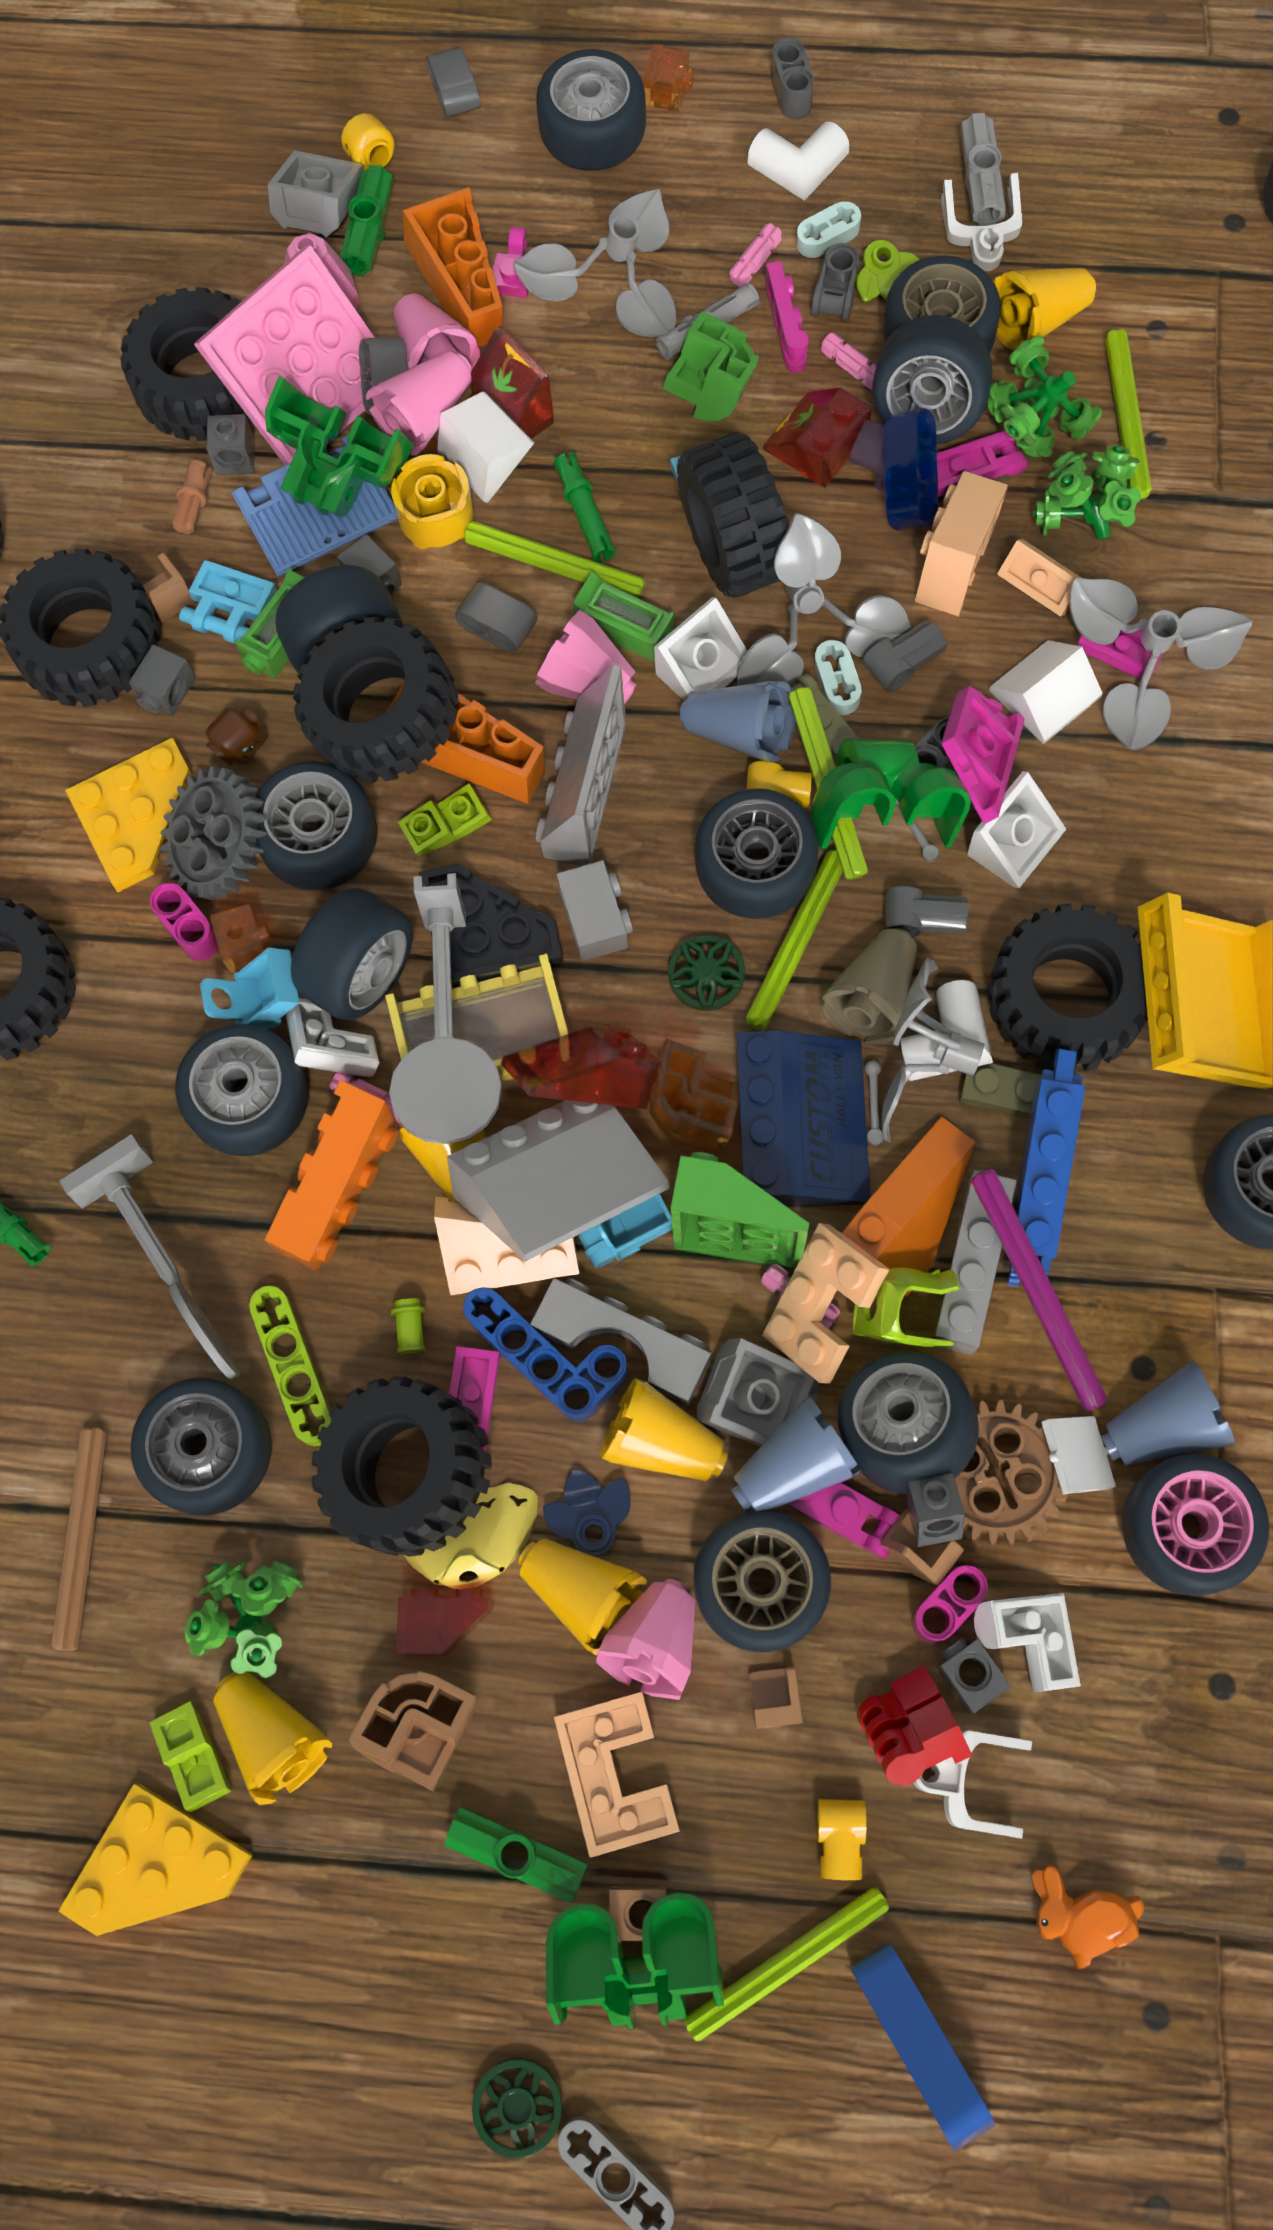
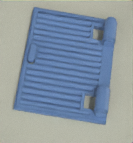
(297, 532)

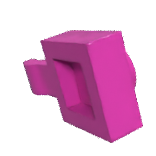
(503, 269)

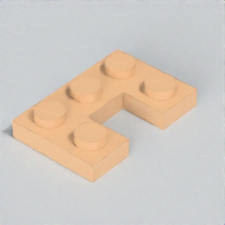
(827, 1265)
(604, 1814)

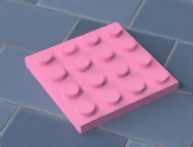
(292, 329)

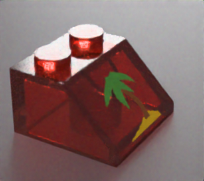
(514, 383)
(819, 433)

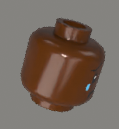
(235, 735)

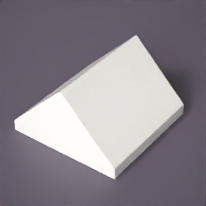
(482, 442)
(700, 652)
(1049, 688)
(1019, 836)

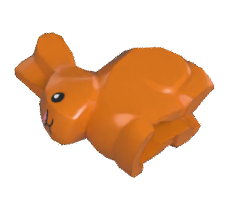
(1087, 1923)

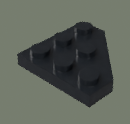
(496, 930)

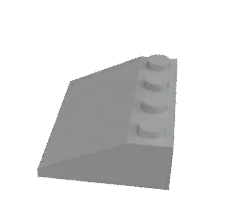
(584, 772)
(554, 1175)

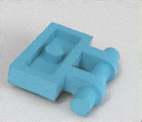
(228, 591)

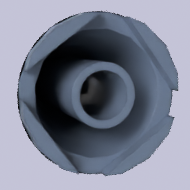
(743, 718)
(1169, 1421)
(794, 1462)

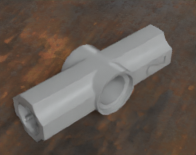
(982, 169)

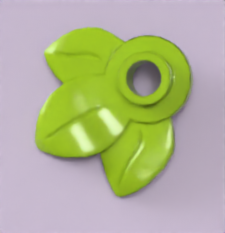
(878, 275)

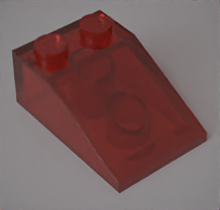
(587, 1067)

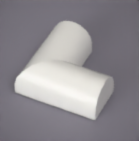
(799, 168)
(959, 1012)
(324, 1048)
(1042, 1627)

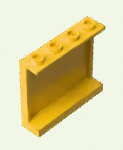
(1208, 994)

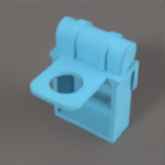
(259, 992)
(626, 1232)

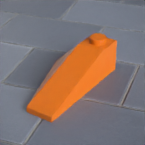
(912, 1207)

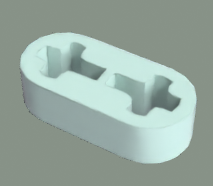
(827, 227)
(845, 674)

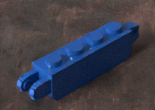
(1049, 1158)

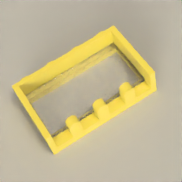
(492, 1014)

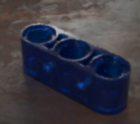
(911, 469)

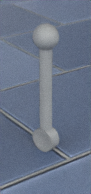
(929, 851)
(875, 1135)

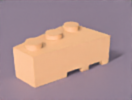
(958, 541)
(480, 1259)

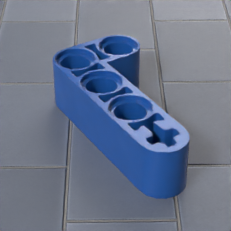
(539, 1349)
(923, 2047)

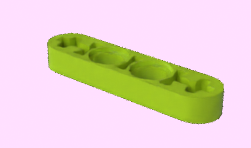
(286, 1367)

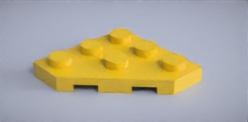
(126, 810)
(152, 1866)

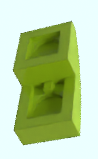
(191, 1756)

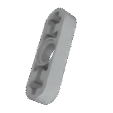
(578, 2162)

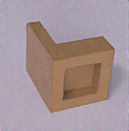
(167, 591)
(925, 1562)
(775, 1697)

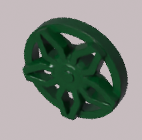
(706, 972)
(517, 2108)

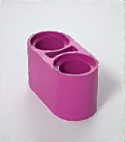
(184, 921)
(951, 1606)

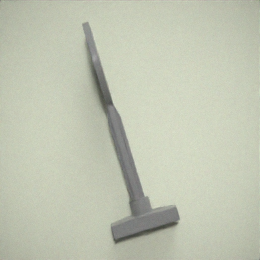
(445, 1085)
(108, 1176)

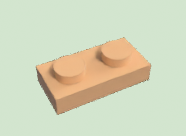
(1039, 576)

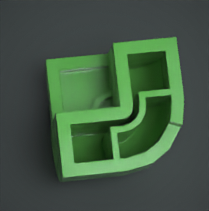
(712, 368)

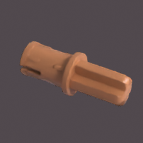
(191, 497)

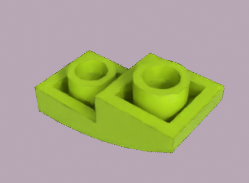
(441, 824)

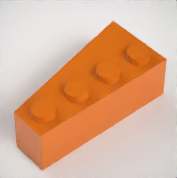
(454, 261)
(489, 752)
(333, 1177)

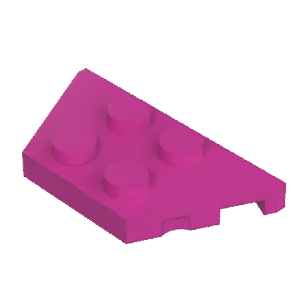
(982, 748)

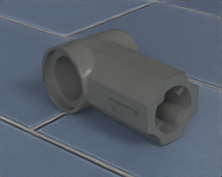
(896, 661)
(919, 913)

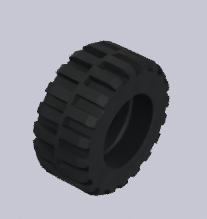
(158, 343)
(733, 512)
(56, 591)
(350, 664)
(1085, 939)
(43, 983)
(350, 1458)

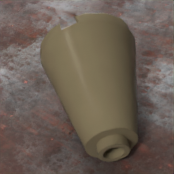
(873, 988)

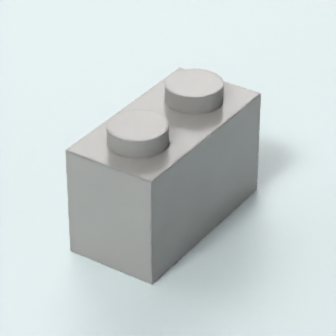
(593, 910)

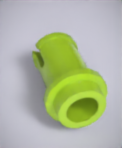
(409, 1325)

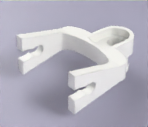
(983, 238)
(950, 1780)

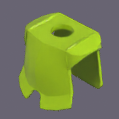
(885, 1323)

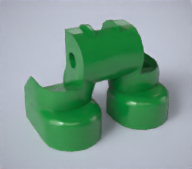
(317, 476)
(878, 774)
(589, 1966)

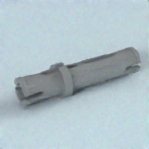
(725, 309)

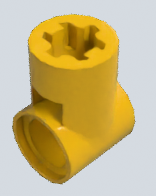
(773, 777)
(842, 1831)

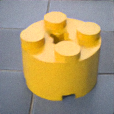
(432, 501)

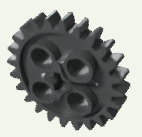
(213, 833)

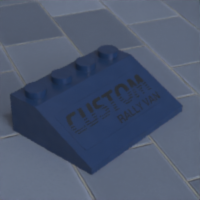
(803, 1118)

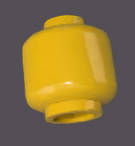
(367, 141)

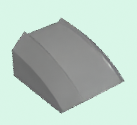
(313, 192)
(752, 1391)

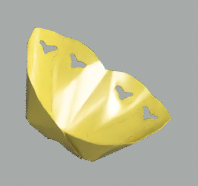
(488, 1542)

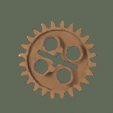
(1028, 1459)

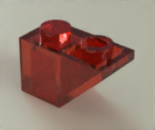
(437, 1623)

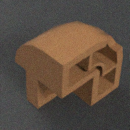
(414, 1726)

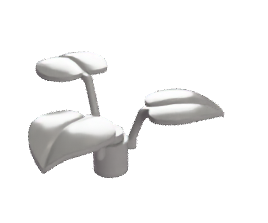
(632, 225)
(802, 557)
(1209, 634)
(952, 1048)

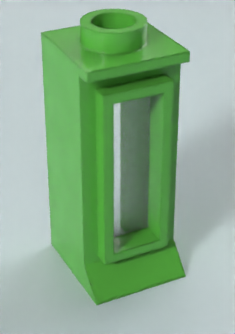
(624, 617)
(260, 645)

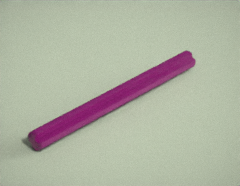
(1039, 1289)

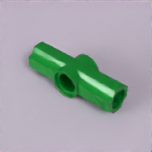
(367, 219)
(486, 1842)

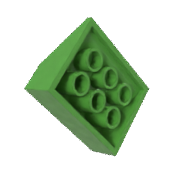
(731, 1217)

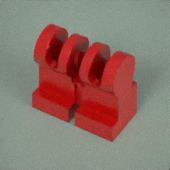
(911, 1728)

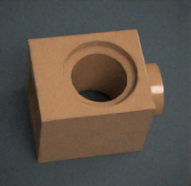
(619, 1907)

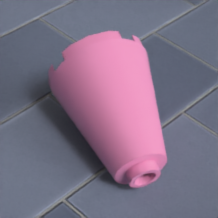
(431, 331)
(418, 396)

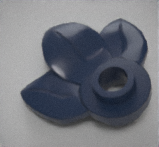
(589, 1506)

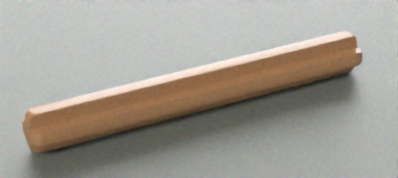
(79, 1540)

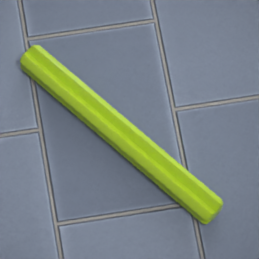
(1127, 407)
(550, 558)
(821, 764)
(795, 942)
(787, 1963)

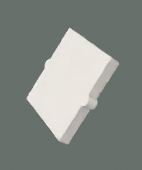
(1078, 1454)

